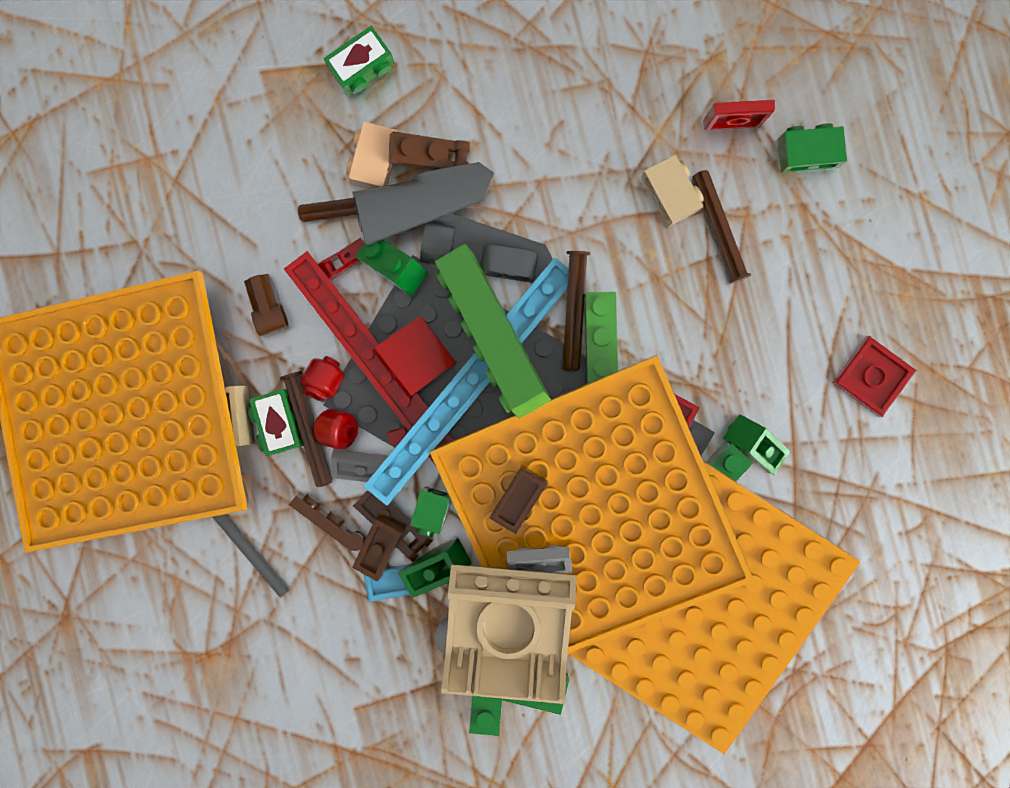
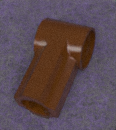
(267, 313)

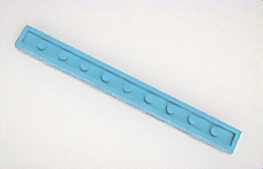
(463, 390)

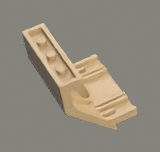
(508, 633)

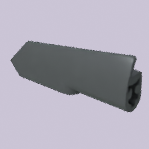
(428, 196)
(496, 250)

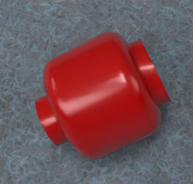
(322, 378)
(335, 429)

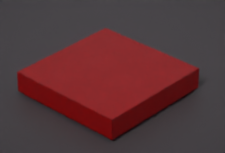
(738, 114)
(414, 356)
(874, 376)

